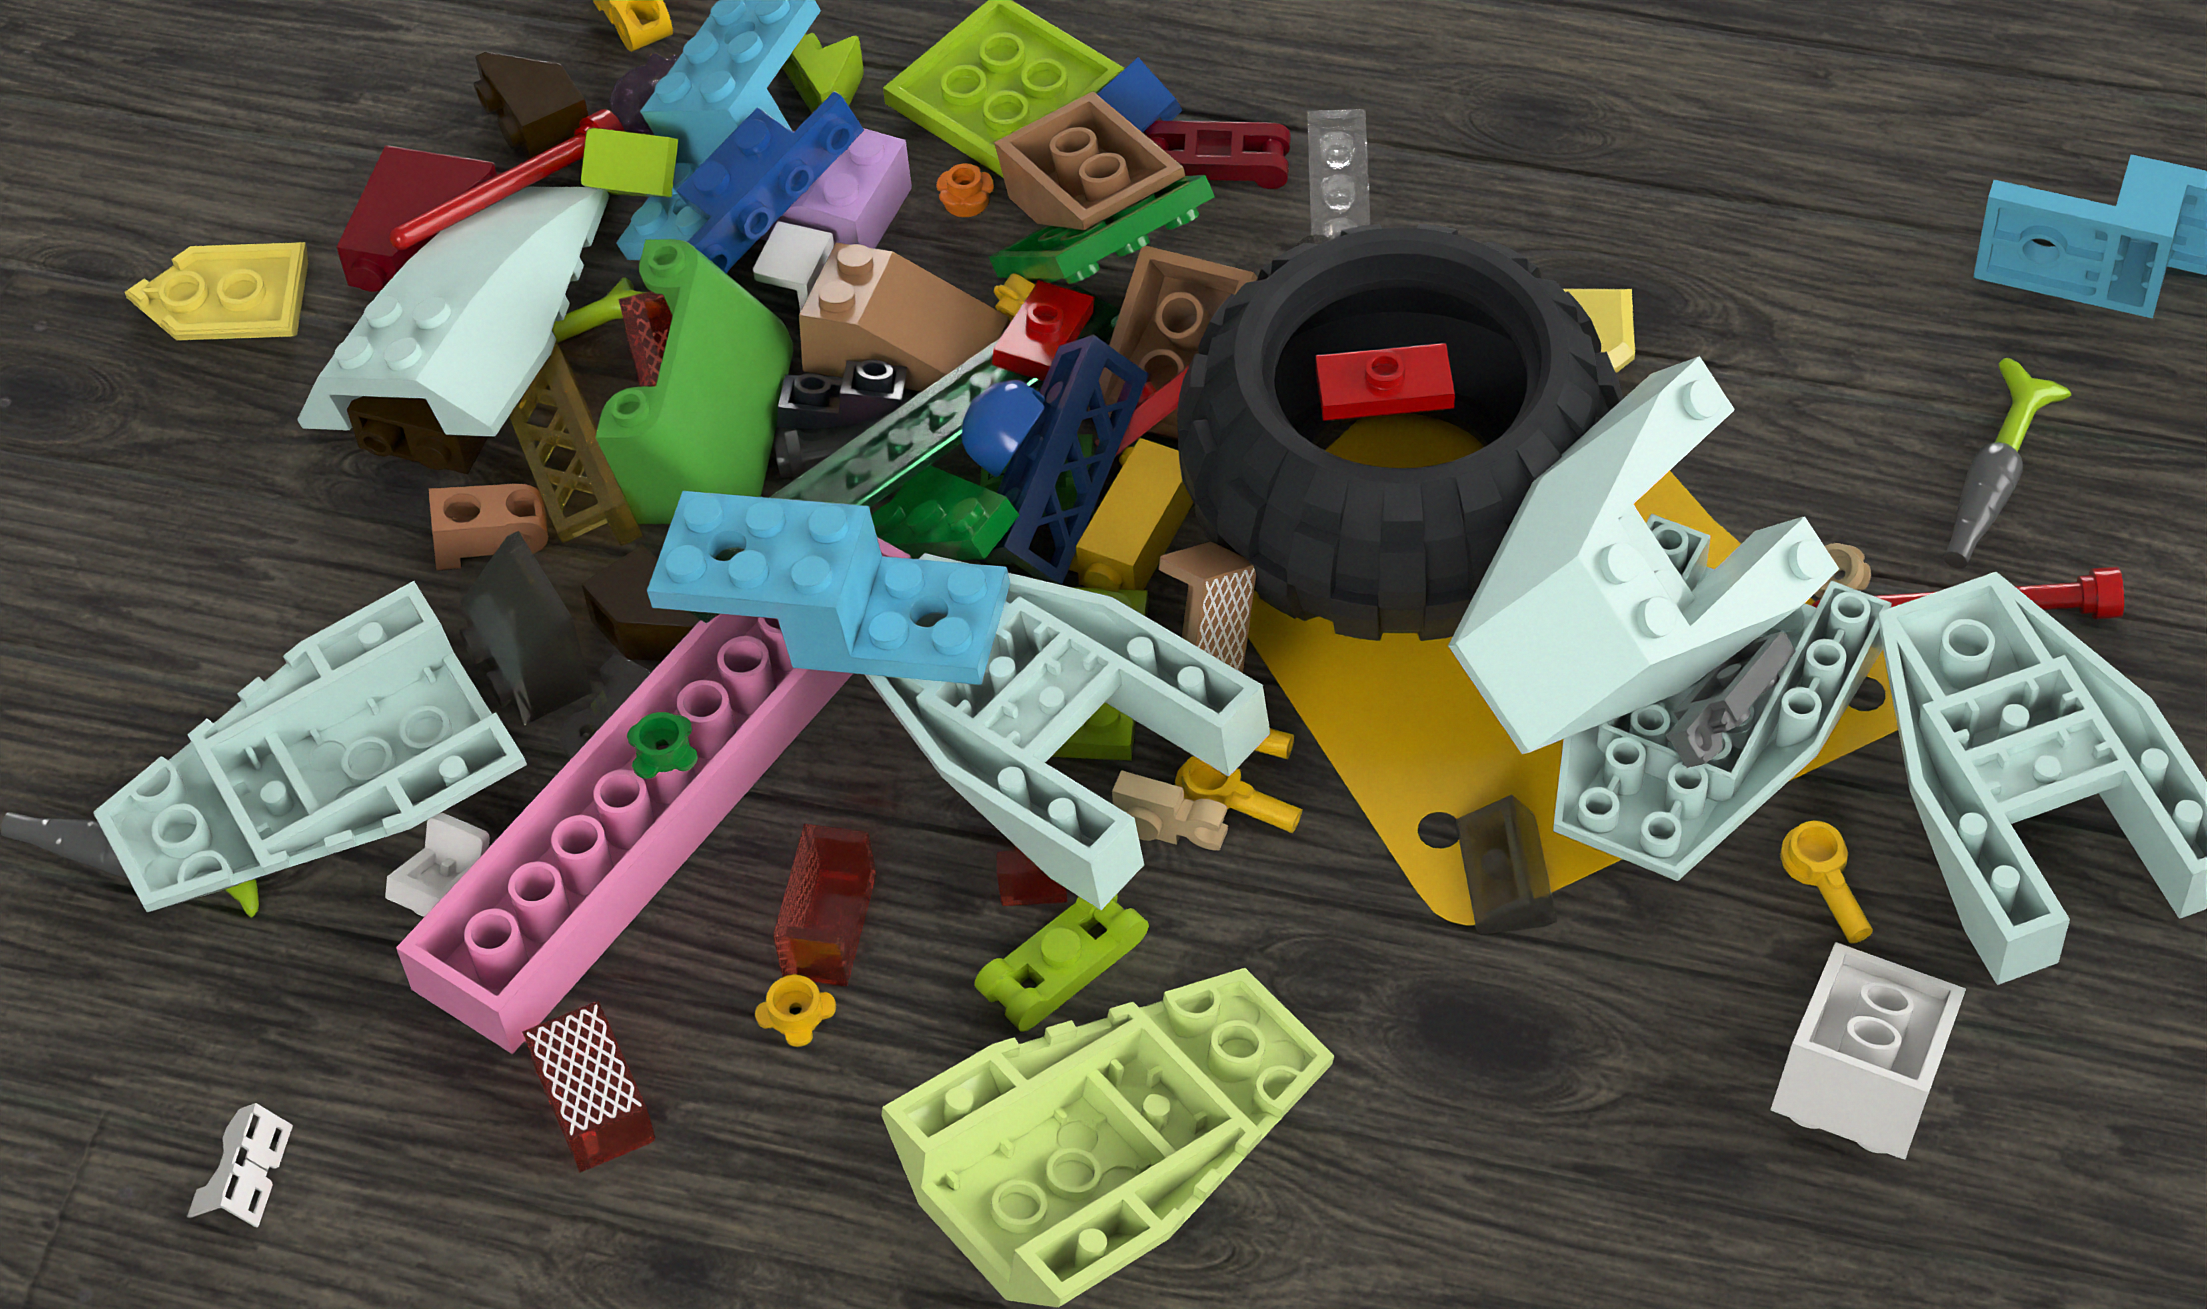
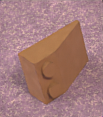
(1082, 165)
(893, 312)
(1166, 318)

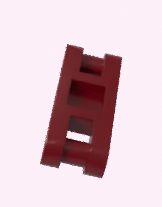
(1219, 149)

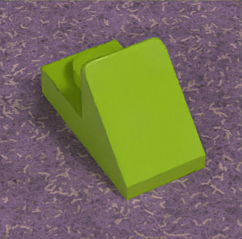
(821, 71)
(629, 163)

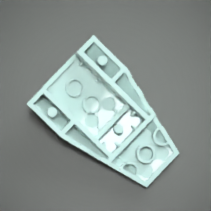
(467, 315)
(326, 754)

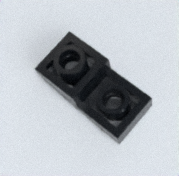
(866, 393)

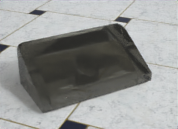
(1505, 868)

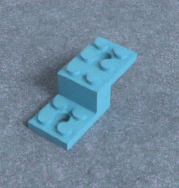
(710, 94)
(2100, 250)
(830, 587)

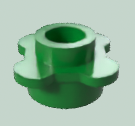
(661, 730)

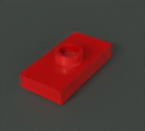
(1042, 324)
(1384, 381)
(1152, 408)

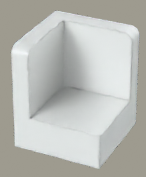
(793, 258)

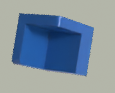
(1140, 96)

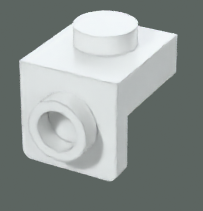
(432, 872)

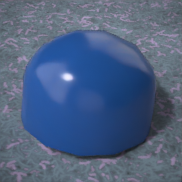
(999, 423)

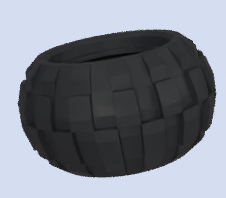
(1362, 539)

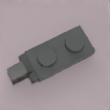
(1724, 697)

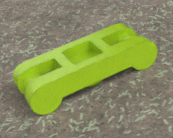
(1060, 960)

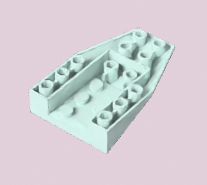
(1627, 783)

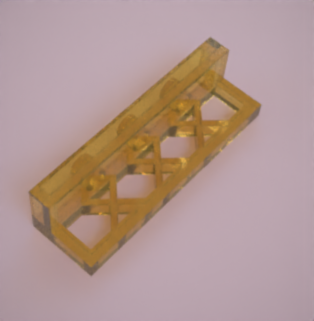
(576, 416)

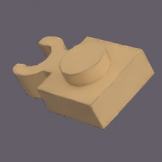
(1165, 813)

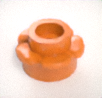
(965, 190)

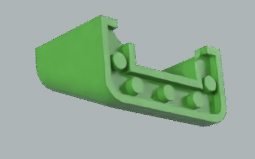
(714, 395)

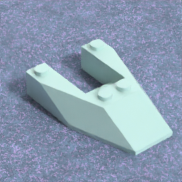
(1585, 603)
(1046, 675)
(2017, 719)

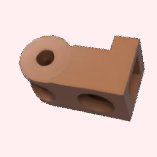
(479, 518)

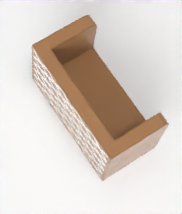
(1216, 599)

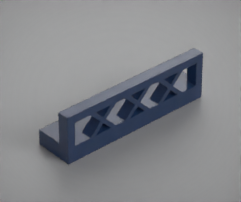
(1039, 460)

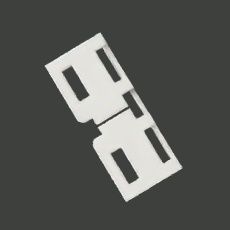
(254, 1168)

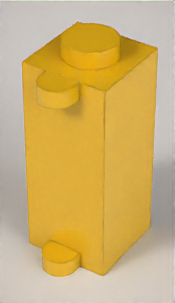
(1134, 520)

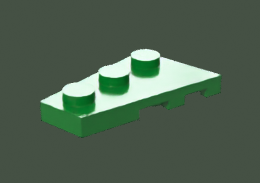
(944, 517)

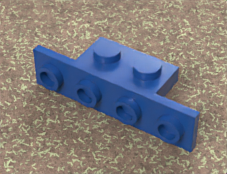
(761, 175)

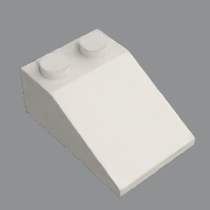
(1868, 1051)

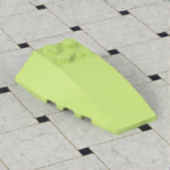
(1101, 1134)

